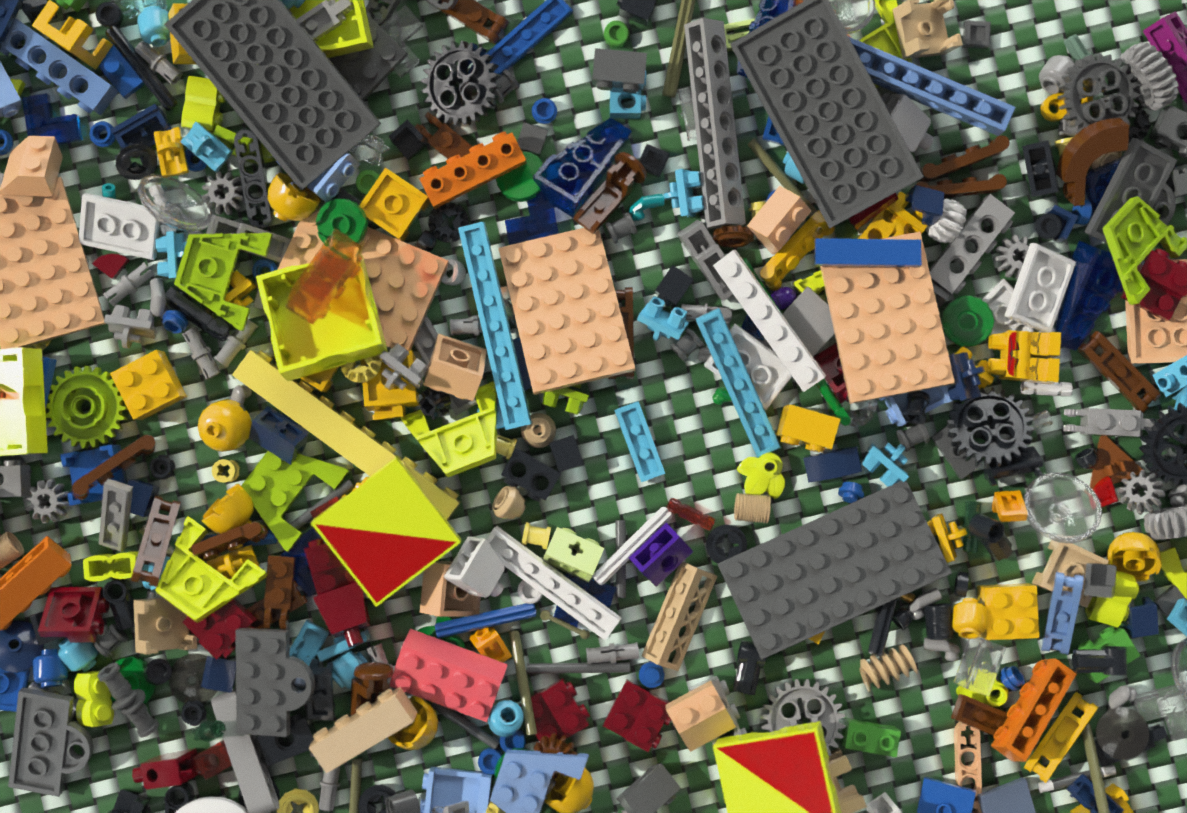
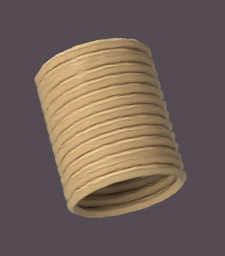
(752, 508)
(9, 549)

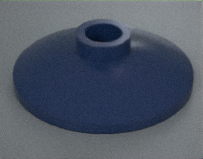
(22, 657)

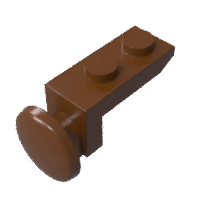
(611, 192)
(369, 681)

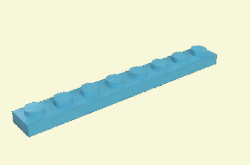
(495, 325)

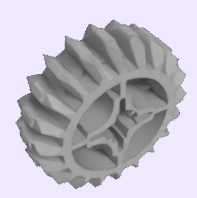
(1153, 75)
(1167, 523)

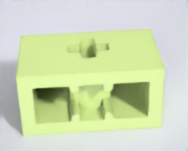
(560, 556)

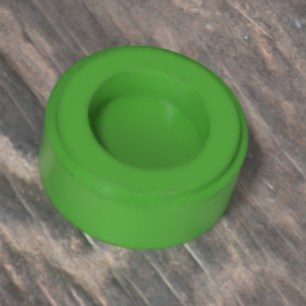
(616, 34)
(366, 180)

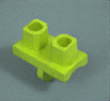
(575, 400)

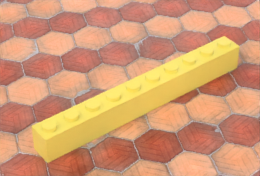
(332, 427)

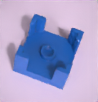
(84, 462)

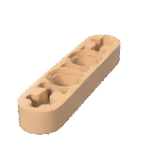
(972, 770)

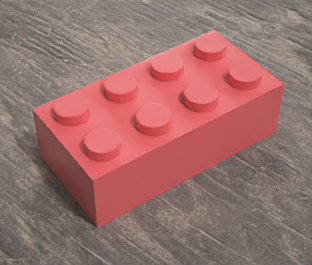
(448, 675)

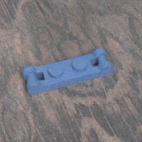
(1062, 613)

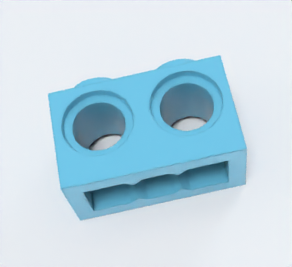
(619, 111)

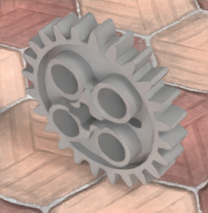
(827, 713)

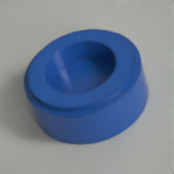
(1083, 212)
(515, 741)
(488, 760)

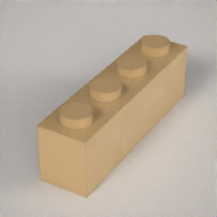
(362, 729)

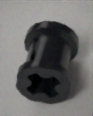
(916, 407)

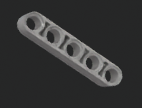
(245, 758)

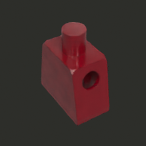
(345, 612)
(166, 769)

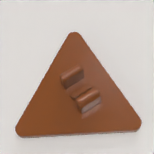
(1112, 463)

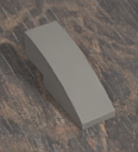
(225, 226)
(705, 254)

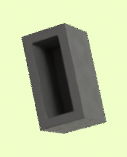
(619, 70)
(649, 791)

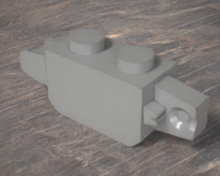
(1108, 422)

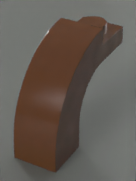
(1084, 149)

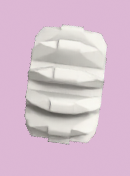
(949, 224)

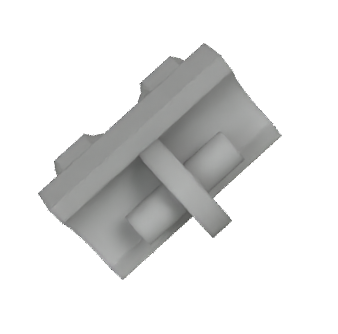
(129, 329)
(394, 360)

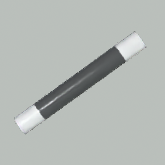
(1066, 781)

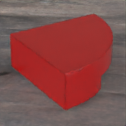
(1105, 491)

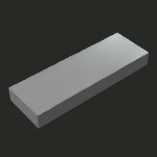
(115, 515)

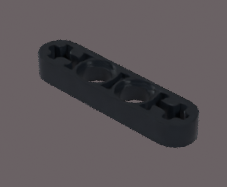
(250, 178)

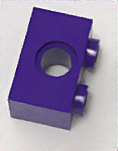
(661, 554)

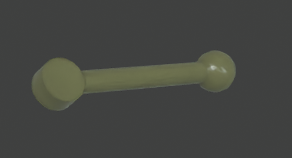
(545, 615)

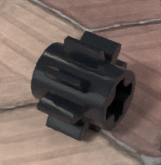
(434, 403)

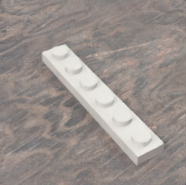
(769, 320)
(553, 584)

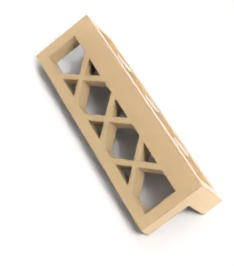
(675, 615)

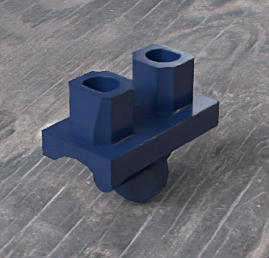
(965, 378)

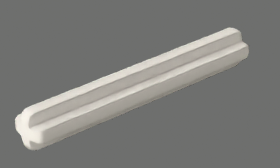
(622, 555)

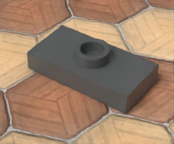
(957, 462)

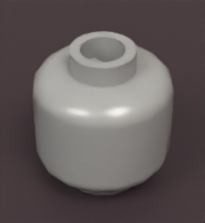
(1052, 73)

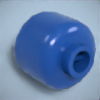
(49, 669)

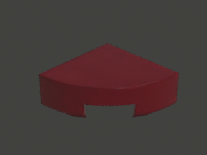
(111, 264)

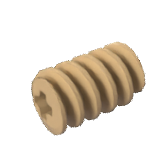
(887, 667)

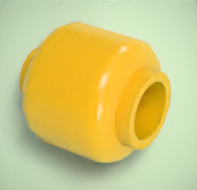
(969, 618)

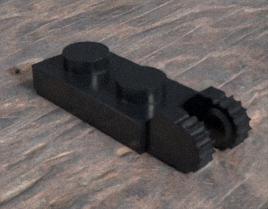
(197, 315)

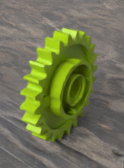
(67, 410)

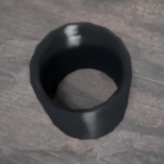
(939, 621)

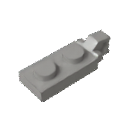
(325, 17)

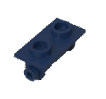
(1083, 792)

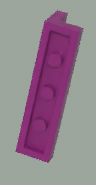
(1170, 38)

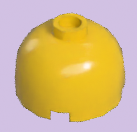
(290, 200)
(224, 425)
(230, 511)
(1135, 555)
(421, 730)
(571, 794)

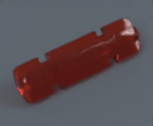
(690, 514)

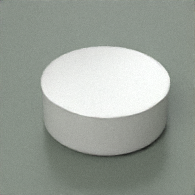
(528, 593)

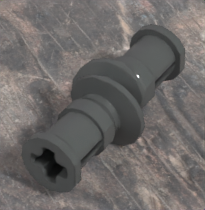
(128, 699)

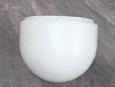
(458, 273)

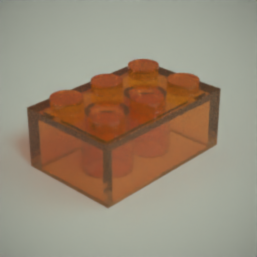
(325, 277)

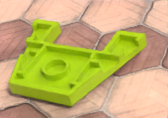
(1132, 237)
(209, 266)
(277, 484)

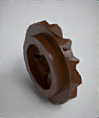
(733, 236)

